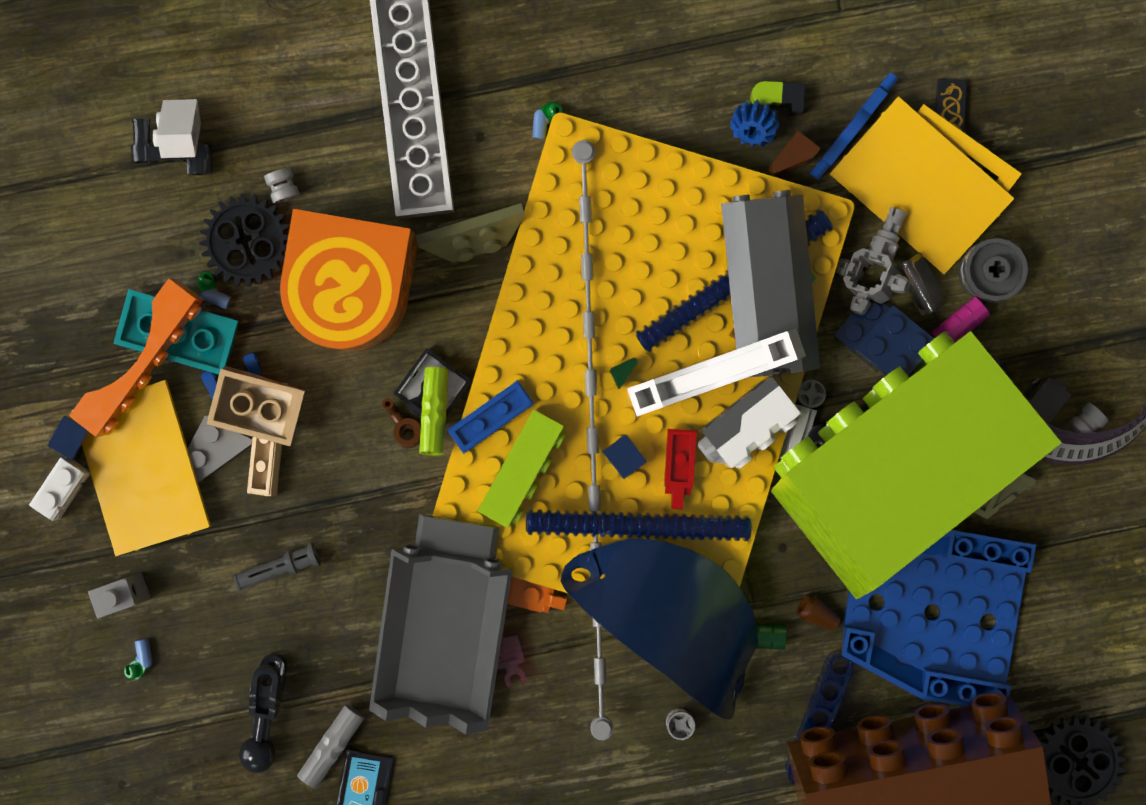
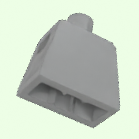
(119, 595)

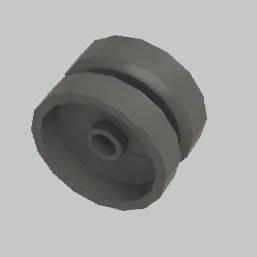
(1009, 267)

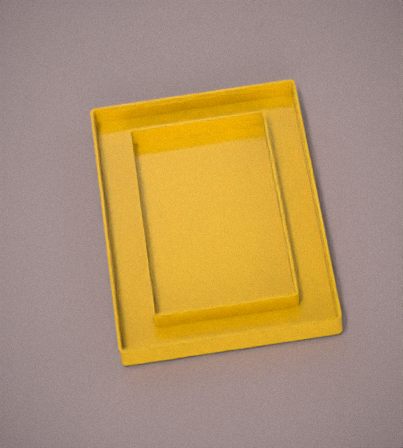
(652, 245)

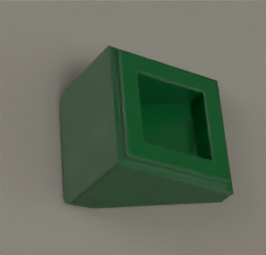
(622, 371)

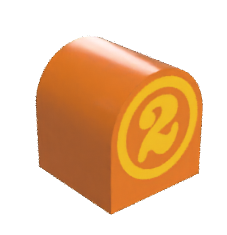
(346, 279)

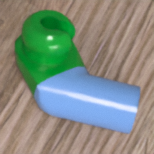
(543, 117)
(209, 292)
(142, 661)

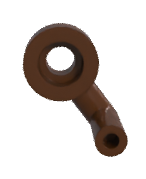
(402, 425)

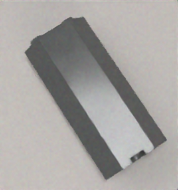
(770, 274)

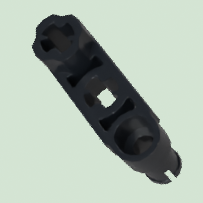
(144, 152)

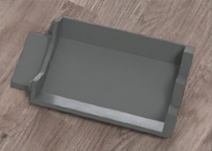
(442, 627)

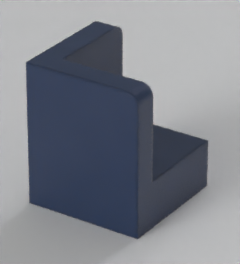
(68, 438)
(624, 456)

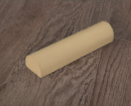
(264, 467)

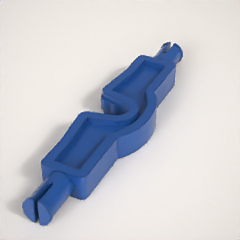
(854, 126)

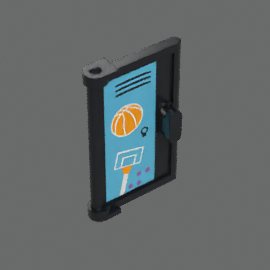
(362, 778)

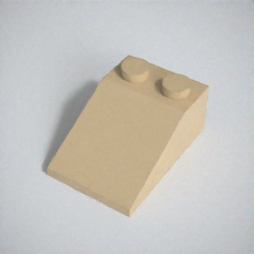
(255, 406)

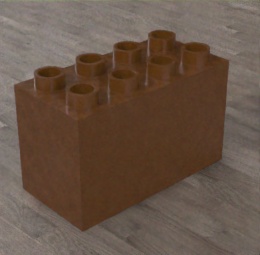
(935, 758)

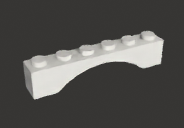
(717, 372)

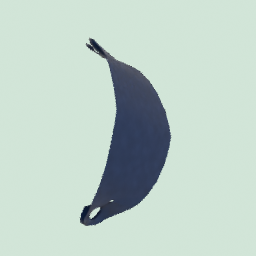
(672, 613)

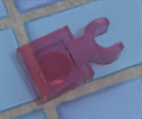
(509, 658)

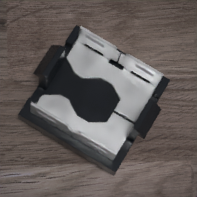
(412, 386)

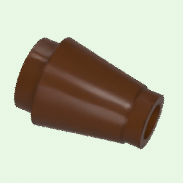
(817, 613)

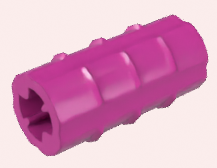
(963, 320)

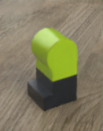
(780, 94)

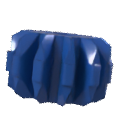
(754, 123)

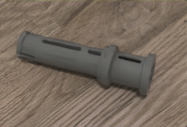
(289, 563)

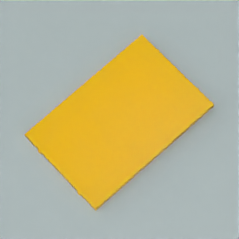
(919, 171)
(146, 474)

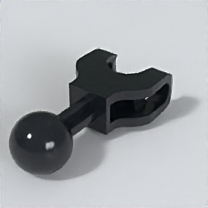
(265, 695)

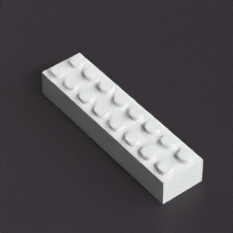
(412, 108)

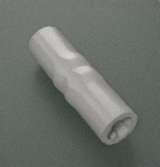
(330, 746)

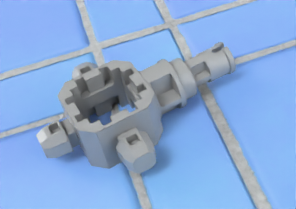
(882, 253)

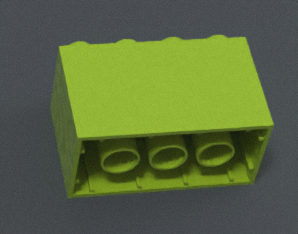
(911, 462)

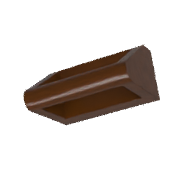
(795, 154)

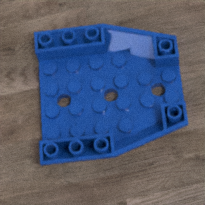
(952, 654)

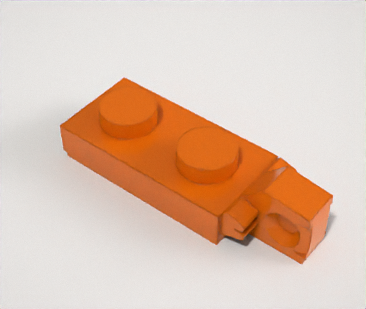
(534, 596)

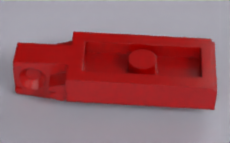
(679, 465)

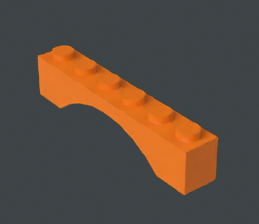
(170, 312)

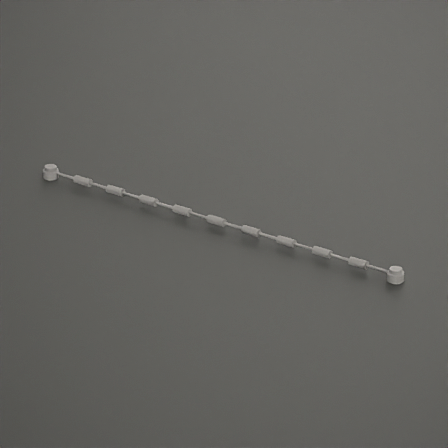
(583, 153)

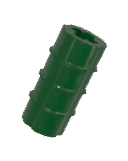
(771, 636)

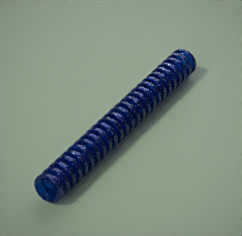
(711, 296)
(638, 525)

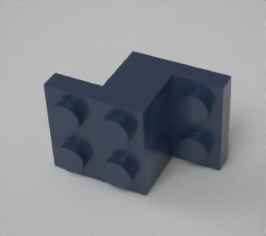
(884, 338)

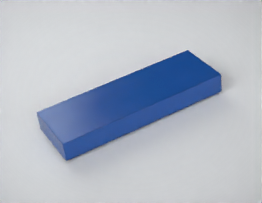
(490, 416)

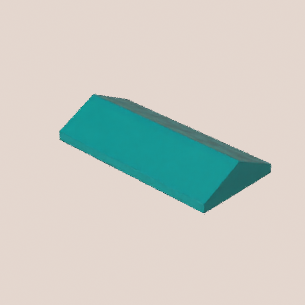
(204, 345)

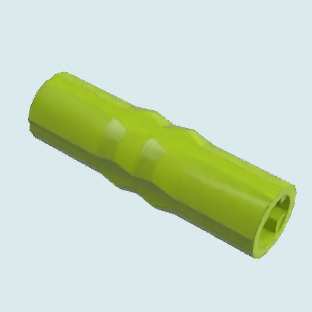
(434, 411)

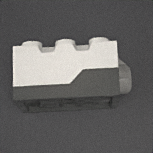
(748, 424)

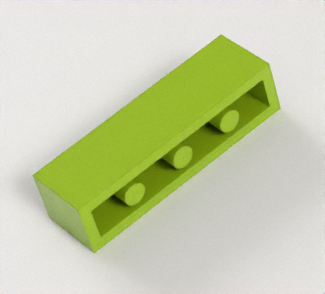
(520, 469)

